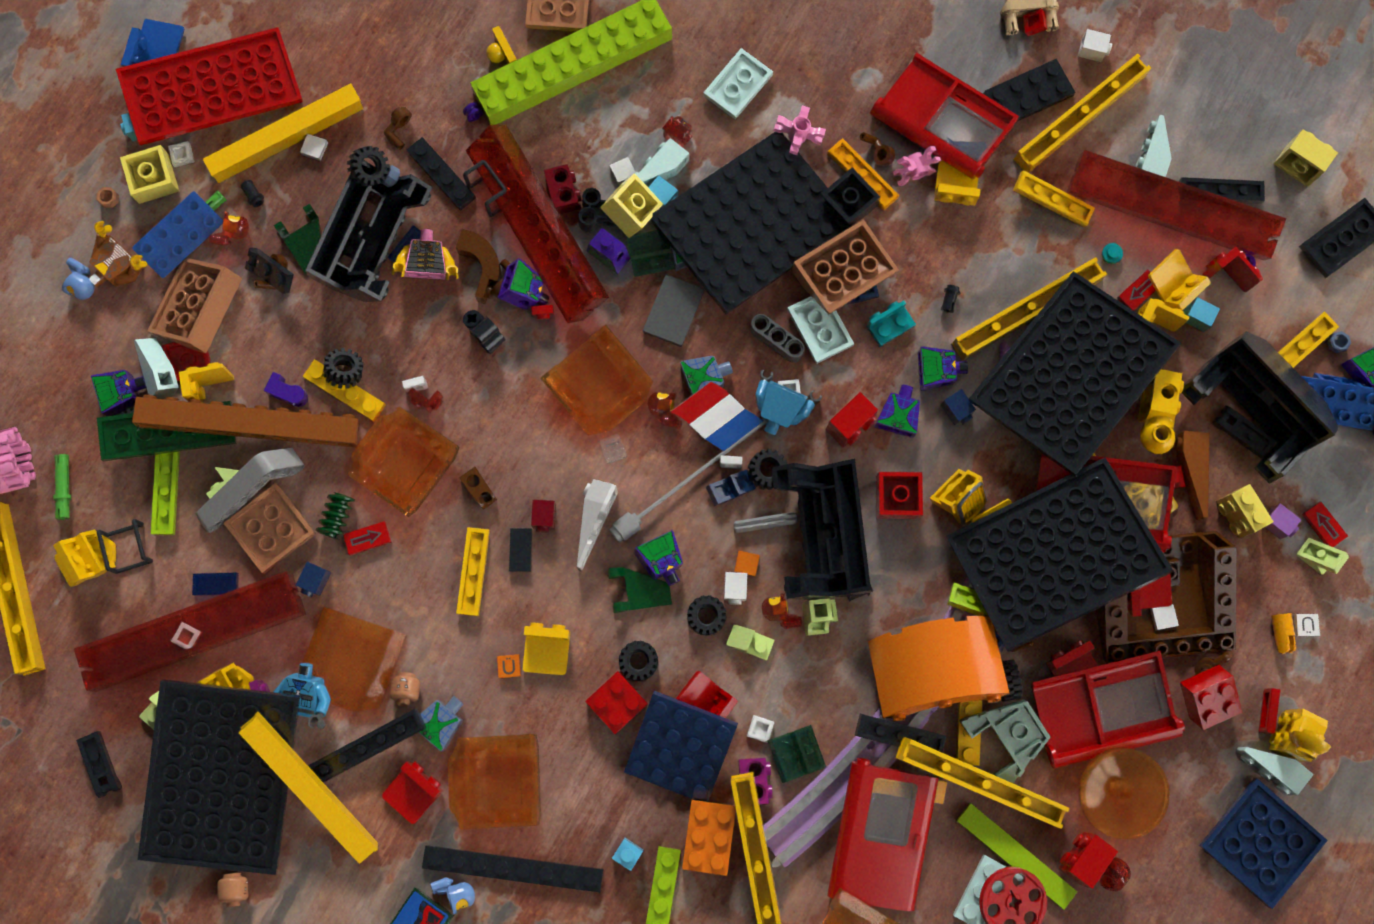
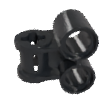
(594, 211)
(483, 330)

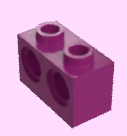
(761, 779)

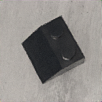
(851, 197)

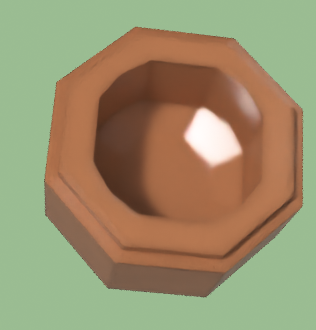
(107, 197)

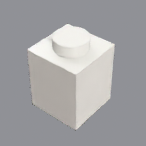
(1095, 45)
(735, 588)

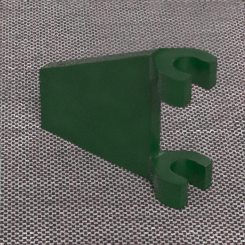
(304, 240)
(641, 590)

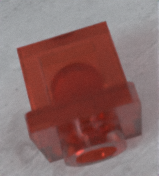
(419, 400)

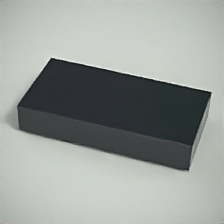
(520, 550)

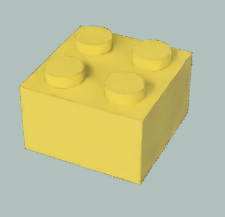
(1305, 158)
(149, 174)
(631, 205)

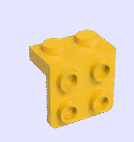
(955, 187)
(546, 649)

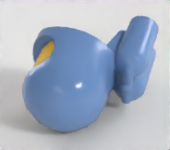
(78, 282)
(458, 895)

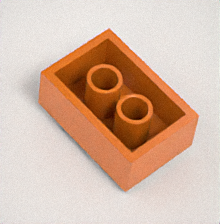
(709, 837)

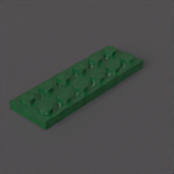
(124, 440)

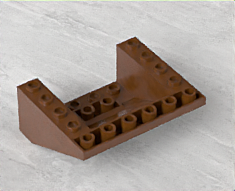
(1202, 599)

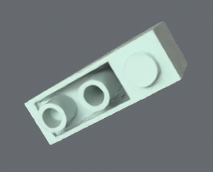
(1156, 149)
(665, 163)
(156, 368)
(1283, 771)

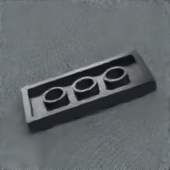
(1033, 90)
(1341, 238)

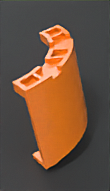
(937, 666)

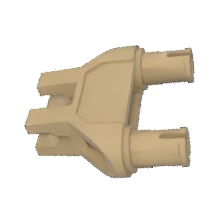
(1018, 8)

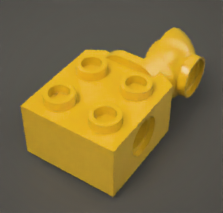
(1158, 411)
(1299, 735)

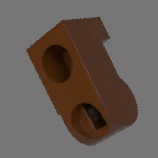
(478, 488)

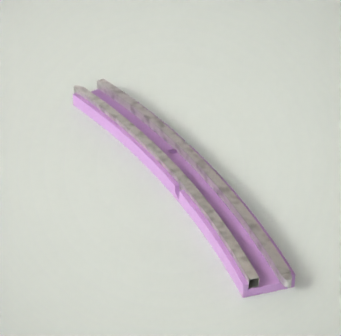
(823, 799)

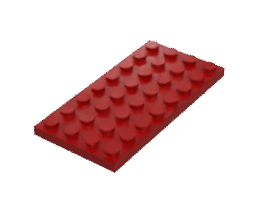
(208, 86)

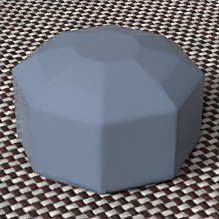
(392, 177)
(1338, 342)

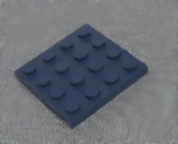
(680, 747)
(1263, 843)

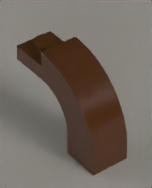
(479, 249)

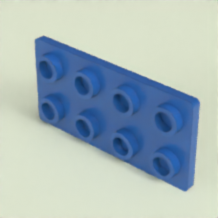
(152, 41)
(178, 234)
(1347, 399)

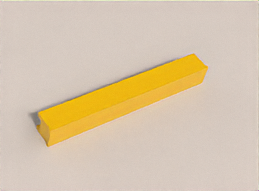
(1081, 114)
(283, 133)
(1018, 314)
(16, 603)
(981, 782)
(308, 787)
(755, 849)

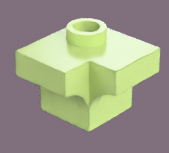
(818, 615)

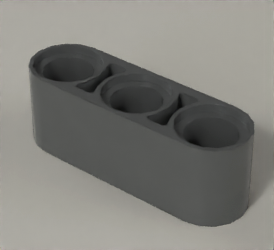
(771, 329)

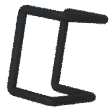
(483, 162)
(135, 525)

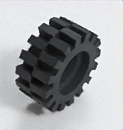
(357, 171)
(340, 377)
(755, 463)
(697, 625)
(628, 651)
(1013, 681)

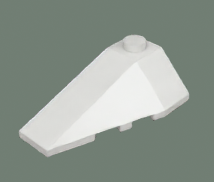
(597, 504)

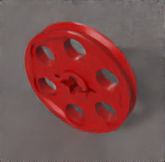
(1005, 896)

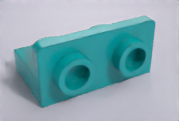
(890, 323)

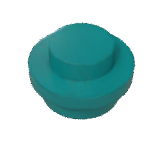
(1112, 253)

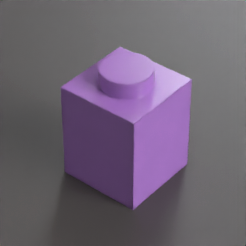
(1284, 522)

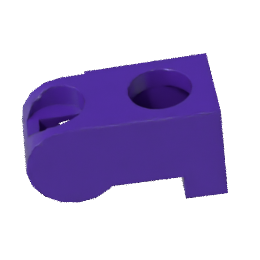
(292, 394)

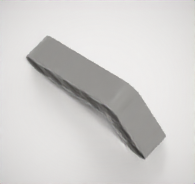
(246, 484)

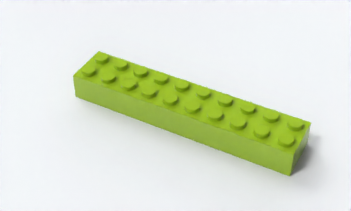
(571, 60)

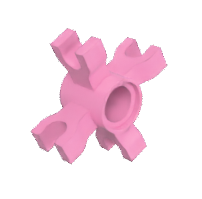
(799, 130)
(916, 166)

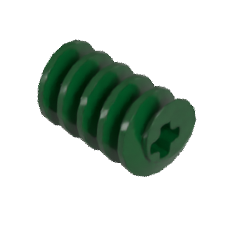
(334, 515)

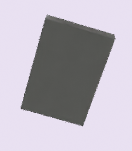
(673, 310)

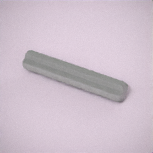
(765, 522)

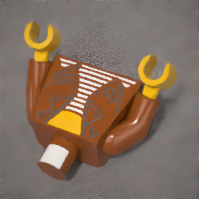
(113, 260)

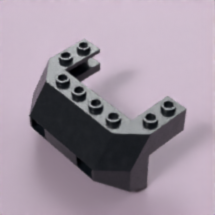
(366, 238)
(1271, 395)
(830, 530)

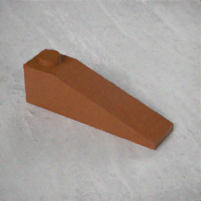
(1194, 458)

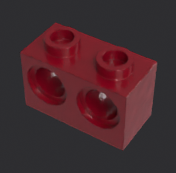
(566, 188)

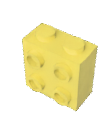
(1244, 511)

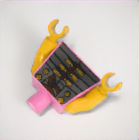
(425, 259)

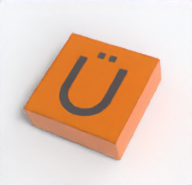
(509, 666)

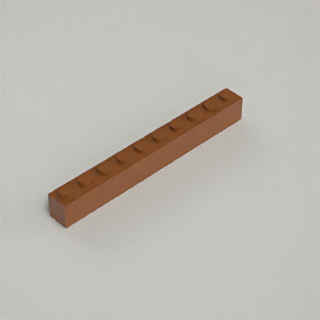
(245, 422)

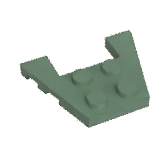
(1016, 729)

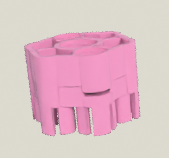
(10, 471)

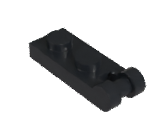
(269, 270)
(1244, 432)
(98, 764)

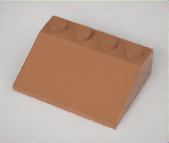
(844, 267)
(195, 304)

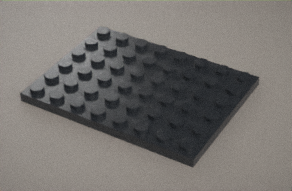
(749, 221)
(1074, 373)
(1058, 554)
(207, 787)

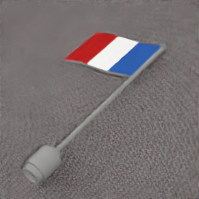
(719, 421)

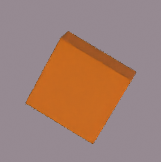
(746, 563)

